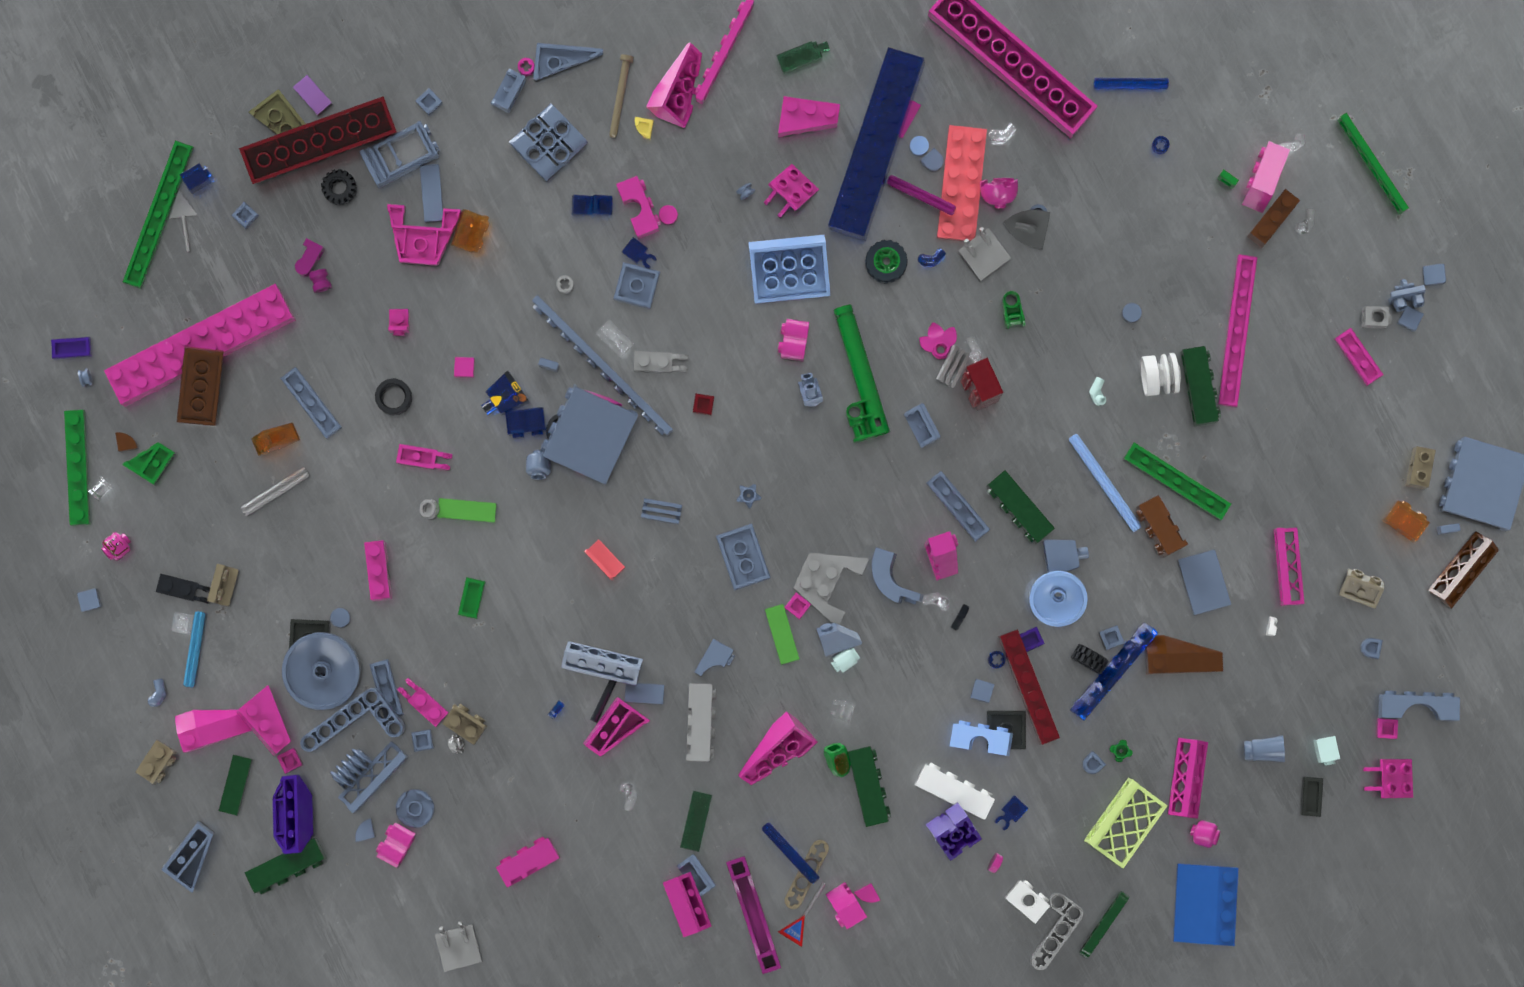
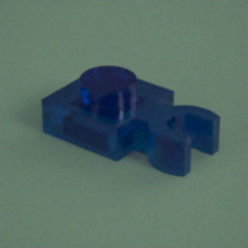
(637, 251)
(1013, 810)

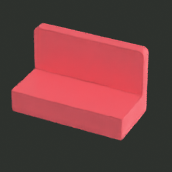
(605, 559)

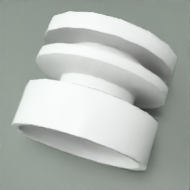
(1160, 374)

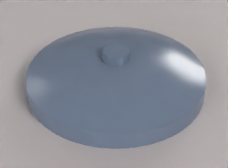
(320, 671)

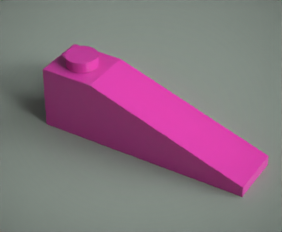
(674, 92)
(207, 727)

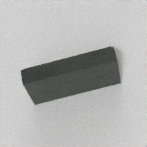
(1312, 796)

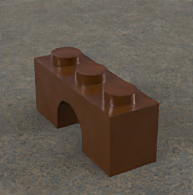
(1273, 218)

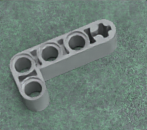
(1053, 933)

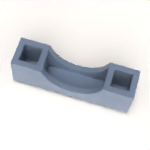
(1443, 707)

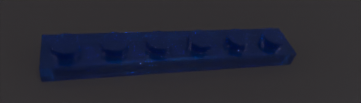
(1114, 671)

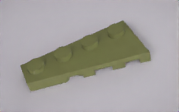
(277, 113)

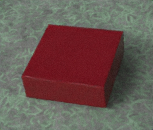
(703, 404)

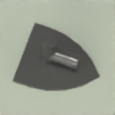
(1029, 227)

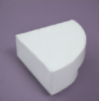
(1271, 627)

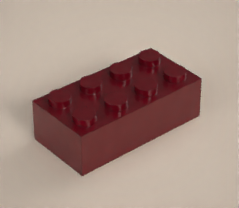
(981, 384)

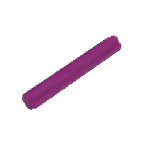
(921, 194)

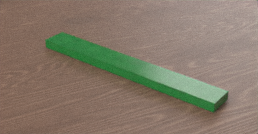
(158, 215)

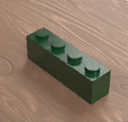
(1199, 386)
(1020, 507)
(868, 786)
(284, 866)

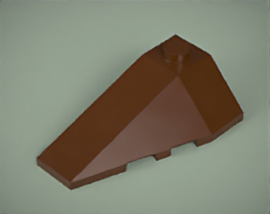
(1173, 655)

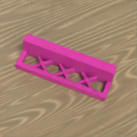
(1282, 566)
(1191, 778)

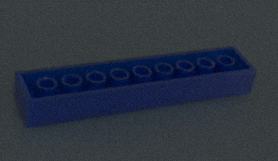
(876, 144)

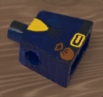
(504, 395)

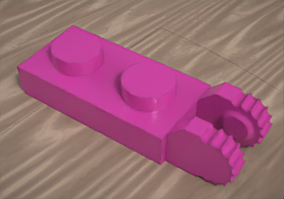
(421, 457)
(424, 703)

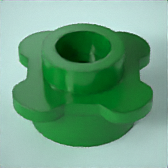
(1126, 751)

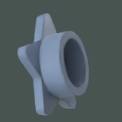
(748, 490)

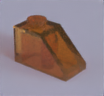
(275, 438)

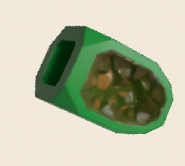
(837, 759)

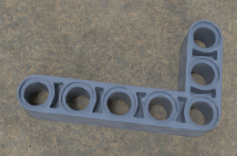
(351, 716)

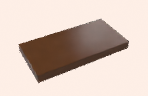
(199, 386)

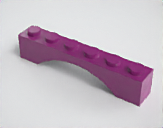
(753, 914)

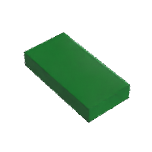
(471, 598)

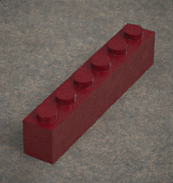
(1029, 687)

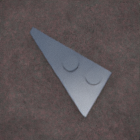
(556, 58)

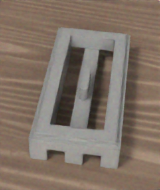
(959, 369)

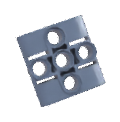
(570, 138)

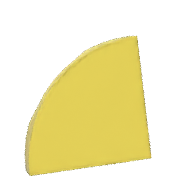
(644, 127)

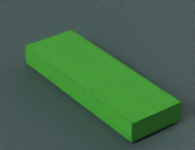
(467, 510)
(782, 634)

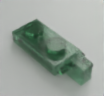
(801, 55)

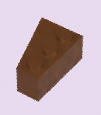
(1160, 526)

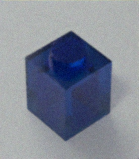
(196, 178)

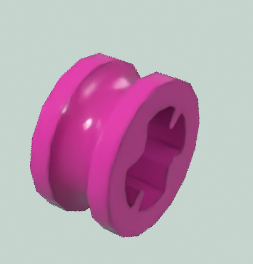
(521, 70)

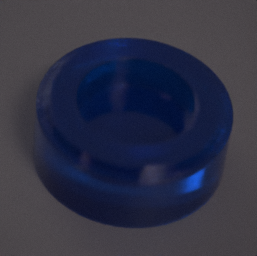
(556, 709)

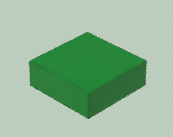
(1228, 179)

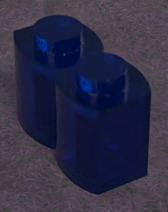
(526, 421)

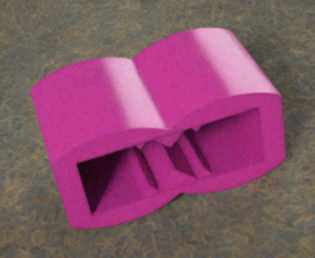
(794, 339)
(396, 844)

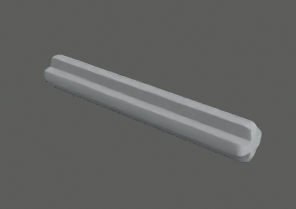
(275, 491)

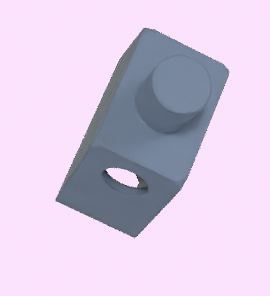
(1063, 555)

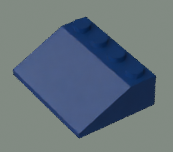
(1205, 904)

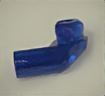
(931, 260)

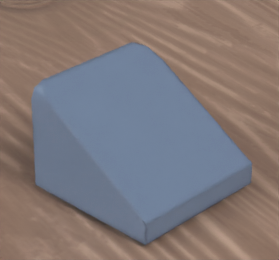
(1434, 274)

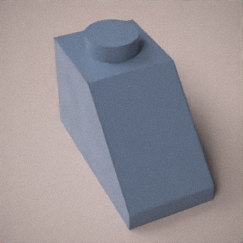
(837, 638)

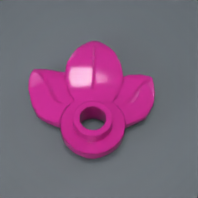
(938, 338)

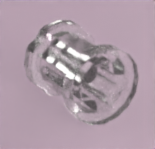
(106, 486)

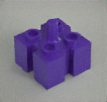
(953, 831)

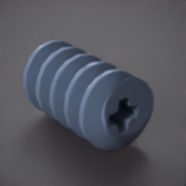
(351, 767)

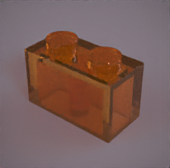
(1406, 520)

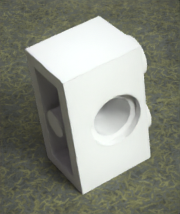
(1016, 898)

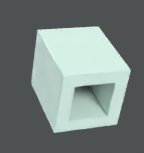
(1326, 750)

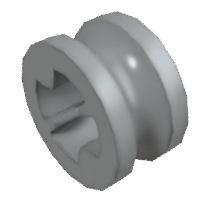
(559, 285)

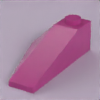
(780, 744)

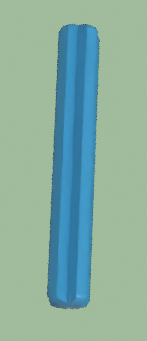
(194, 649)

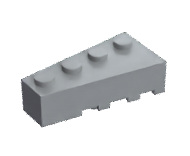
(700, 722)

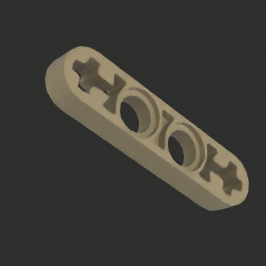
(799, 875)

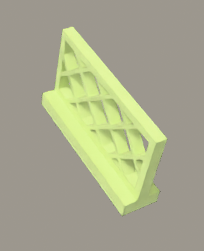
(1113, 811)

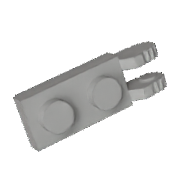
(658, 362)

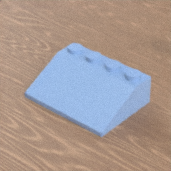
(789, 268)

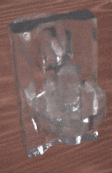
(615, 338)

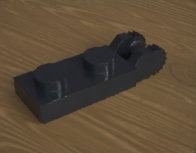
(180, 588)

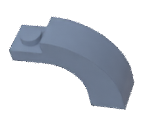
(883, 576)

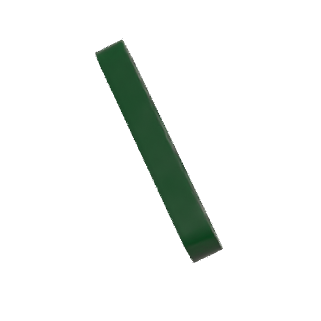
(1104, 924)

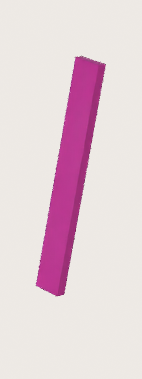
(1237, 331)

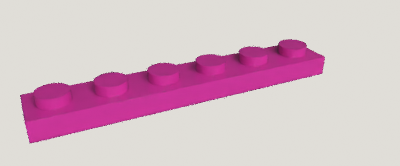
(720, 57)

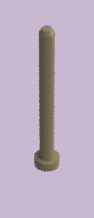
(620, 94)

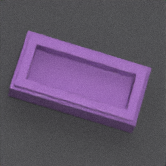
(312, 95)

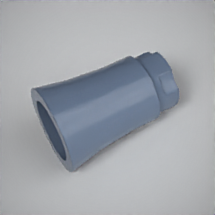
(1265, 749)

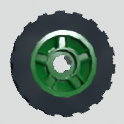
(886, 250)

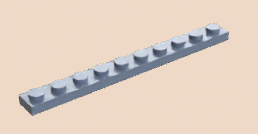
(607, 372)

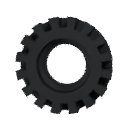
(346, 195)
(1090, 659)

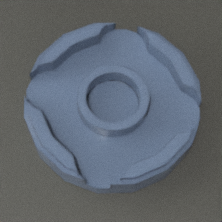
(415, 808)

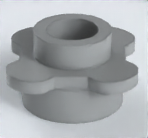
(456, 744)

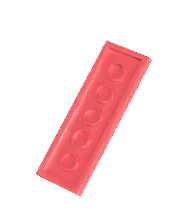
(962, 182)

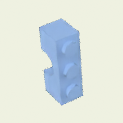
(998, 740)

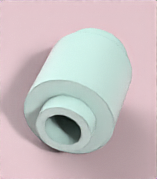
(845, 659)

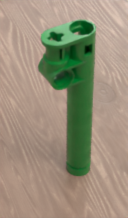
(870, 404)

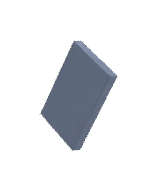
(743, 557)
(1204, 582)

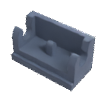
(509, 90)
(922, 425)
(701, 877)

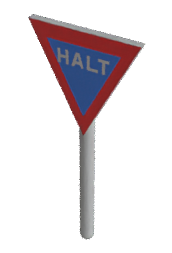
(795, 930)

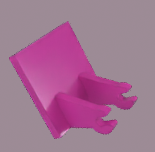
(793, 188)
(1396, 778)

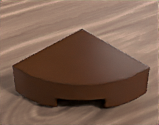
(125, 442)

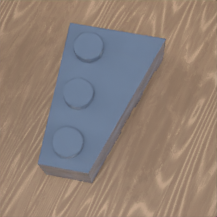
(188, 858)

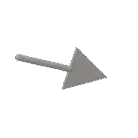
(181, 210)

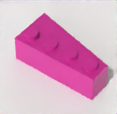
(943, 554)

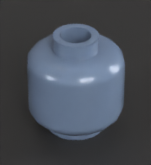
(537, 465)

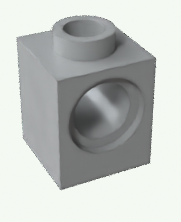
(1369, 322)

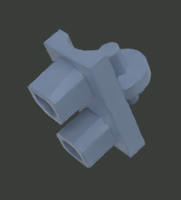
(1405, 293)
(810, 390)

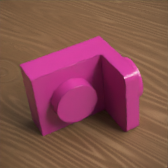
(398, 321)

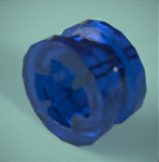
(1155, 142)
(990, 659)

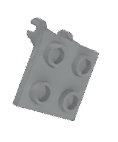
(984, 253)
(458, 947)

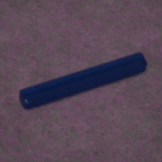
(1130, 83)
(790, 853)

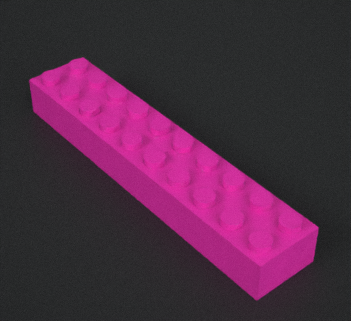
(1014, 63)
(223, 331)

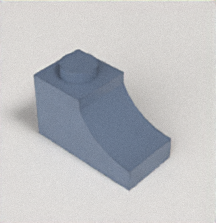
(716, 655)

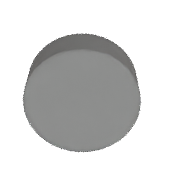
(429, 508)

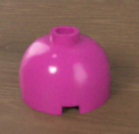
(999, 191)

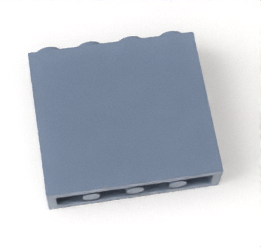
(588, 434)
(1484, 483)

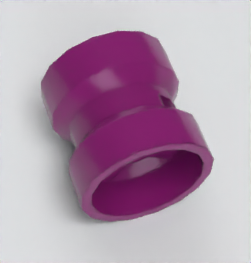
(319, 280)

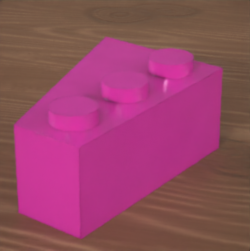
(806, 116)
(614, 726)
(527, 861)

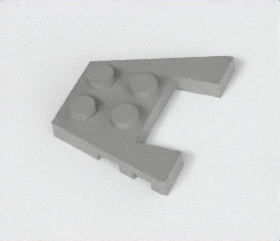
(820, 577)

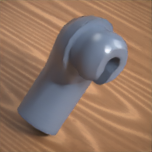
(159, 695)

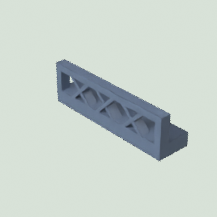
(601, 663)
(377, 782)

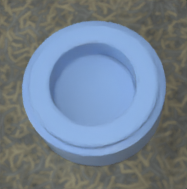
(919, 145)

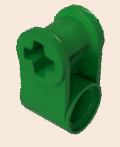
(1013, 311)

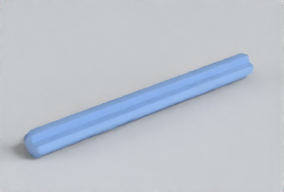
(1104, 482)

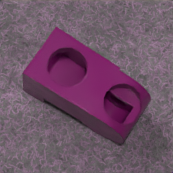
(309, 259)

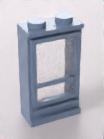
(400, 154)

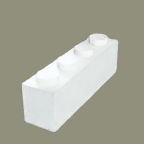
(953, 791)

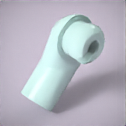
(1095, 392)

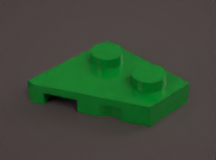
(151, 463)

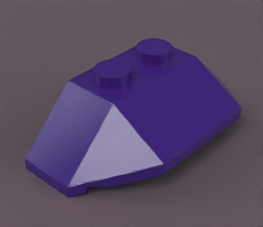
(292, 814)

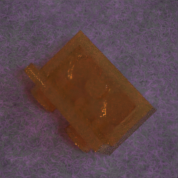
(470, 231)

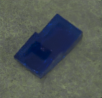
(591, 205)

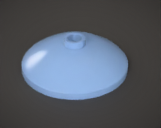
(1058, 610)

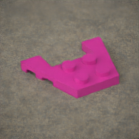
(420, 243)

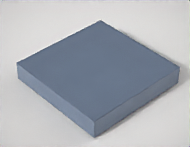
(636, 285)

